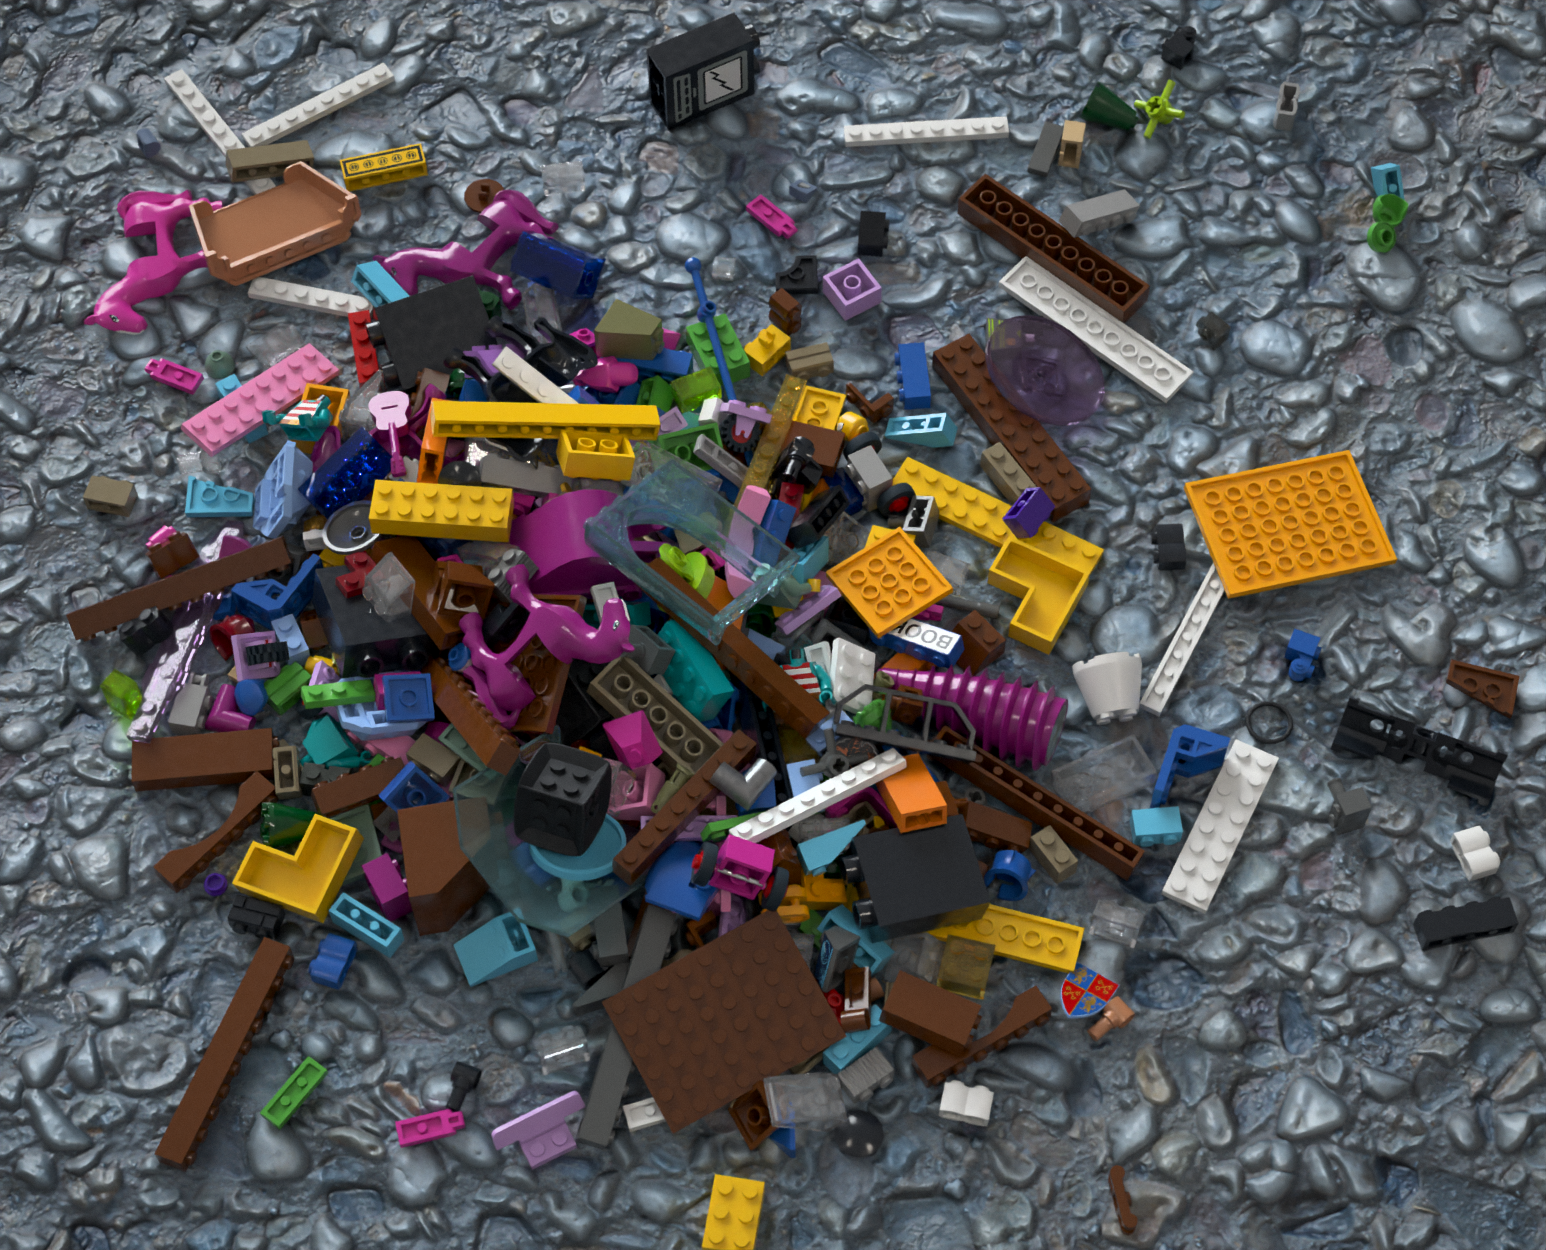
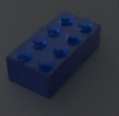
(347, 473)

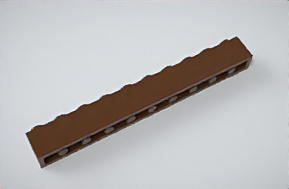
(180, 587)
(750, 664)
(471, 717)
(1044, 807)
(224, 1055)

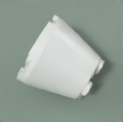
(1110, 685)

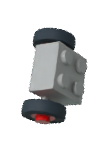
(873, 478)

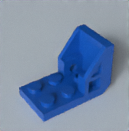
(256, 601)
(1202, 753)

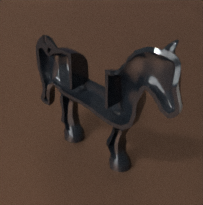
(555, 360)

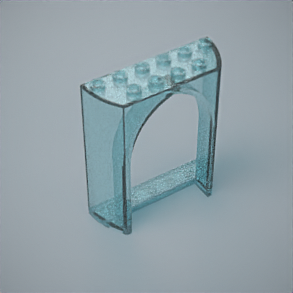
(685, 503)

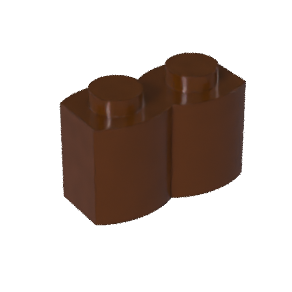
(785, 312)
(172, 554)

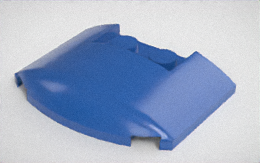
(670, 883)

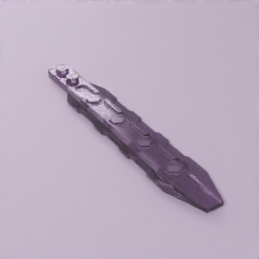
(176, 654)

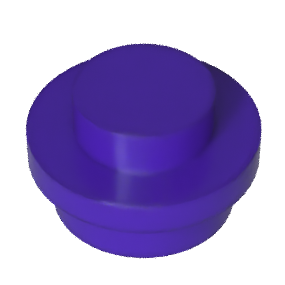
(215, 884)

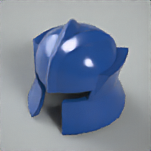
(1013, 868)

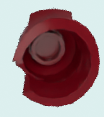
(221, 633)

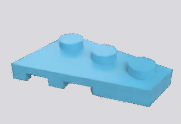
(211, 500)

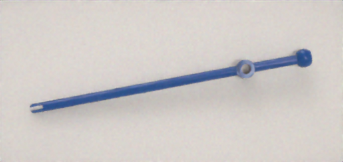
(705, 315)

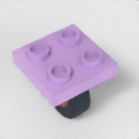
(321, 675)

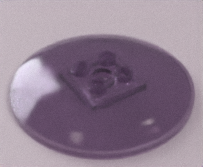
(1070, 372)

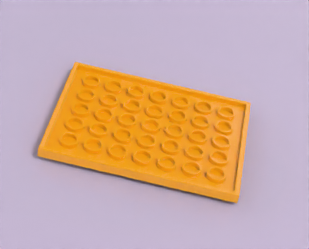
(1289, 524)

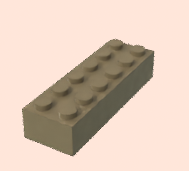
(628, 689)

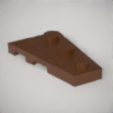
(1485, 685)

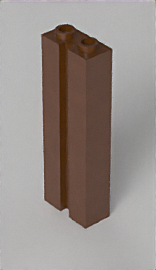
(420, 565)
(203, 759)

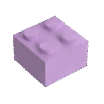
(852, 289)

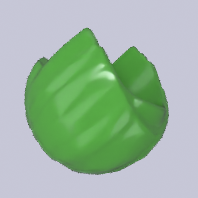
(1389, 209)

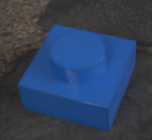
(226, 608)

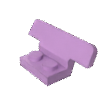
(542, 1131)

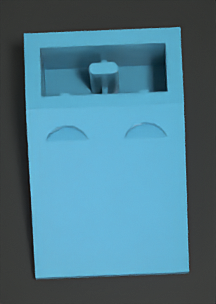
(495, 949)

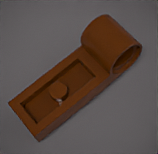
(857, 1000)

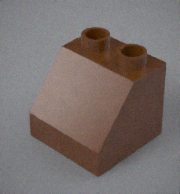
(438, 873)

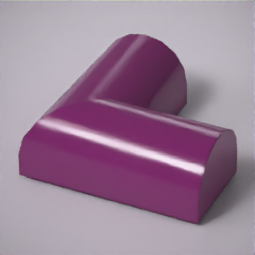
(224, 714)

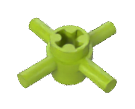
(1159, 109)

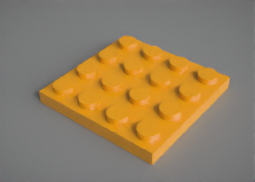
(889, 582)

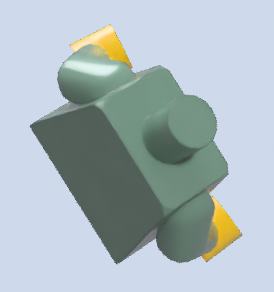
(791, 593)

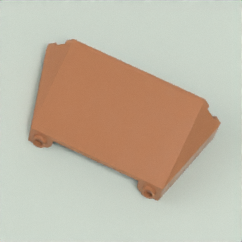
(275, 225)

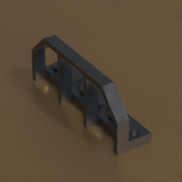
(894, 739)

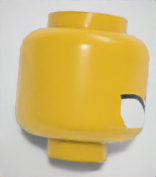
(852, 425)

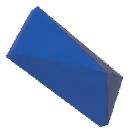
(785, 1140)

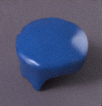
(251, 696)

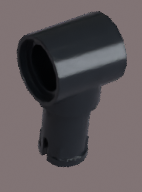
(464, 1079)

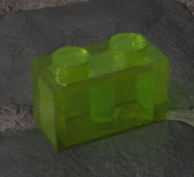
(694, 388)
(122, 694)

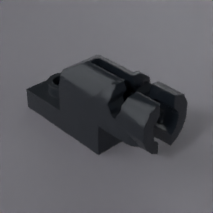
(503, 623)

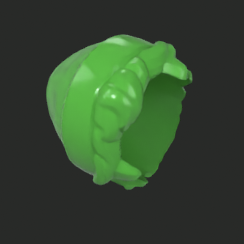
(872, 715)

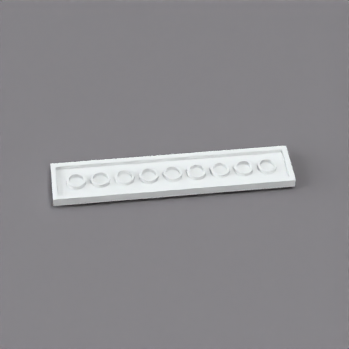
(1097, 329)

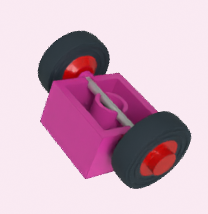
(742, 870)

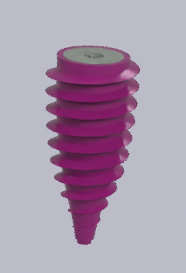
(1002, 713)

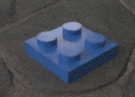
(408, 698)

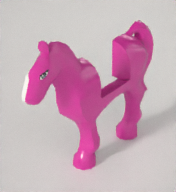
(152, 275)

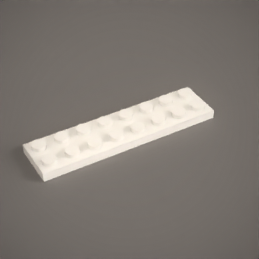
(1220, 826)

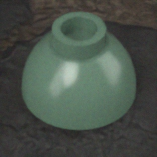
(219, 364)

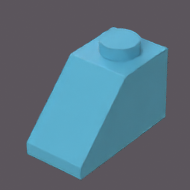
(1387, 180)

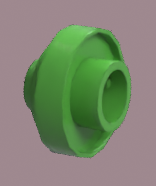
(1381, 237)

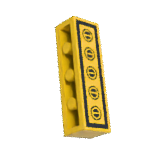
(383, 167)

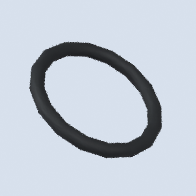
(1261, 739)

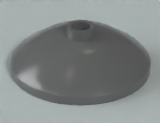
(349, 529)

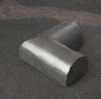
(744, 788)

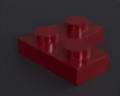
(353, 583)

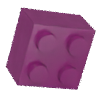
(388, 887)

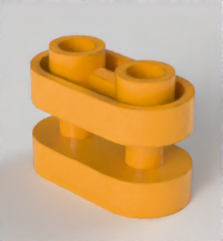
(796, 912)

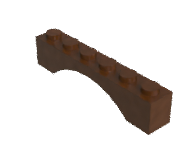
(182, 865)
(1028, 1011)

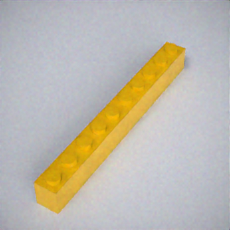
(541, 419)

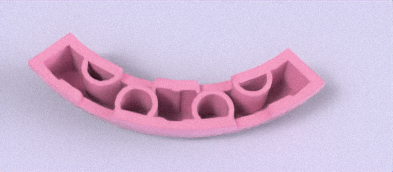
(753, 504)

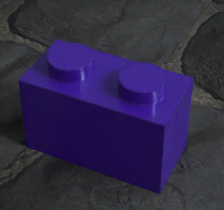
(1028, 513)

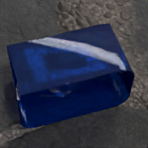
(849, 488)

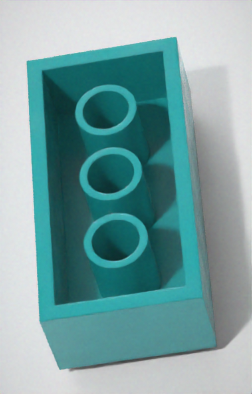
(694, 674)

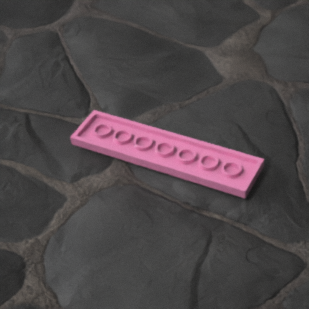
(271, 390)

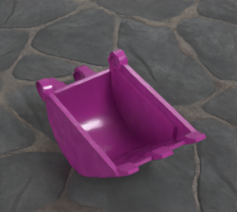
(557, 546)

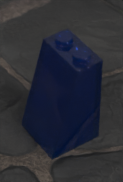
(557, 265)

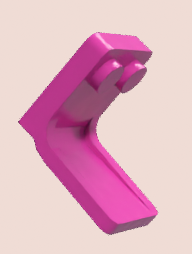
(868, 794)

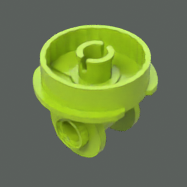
(690, 567)

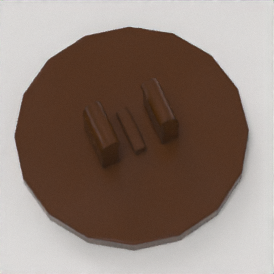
(481, 194)

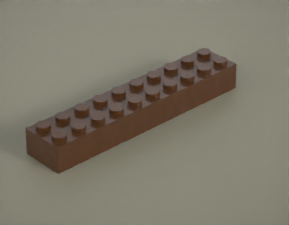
(1051, 246)
(966, 375)

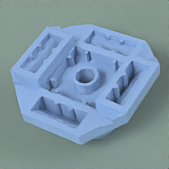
(277, 496)
(369, 722)

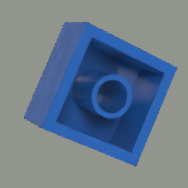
(412, 789)

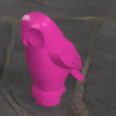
(608, 375)

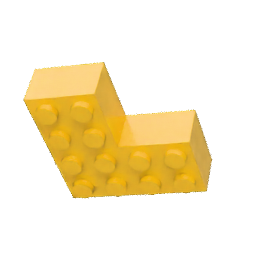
(1047, 587)
(310, 877)

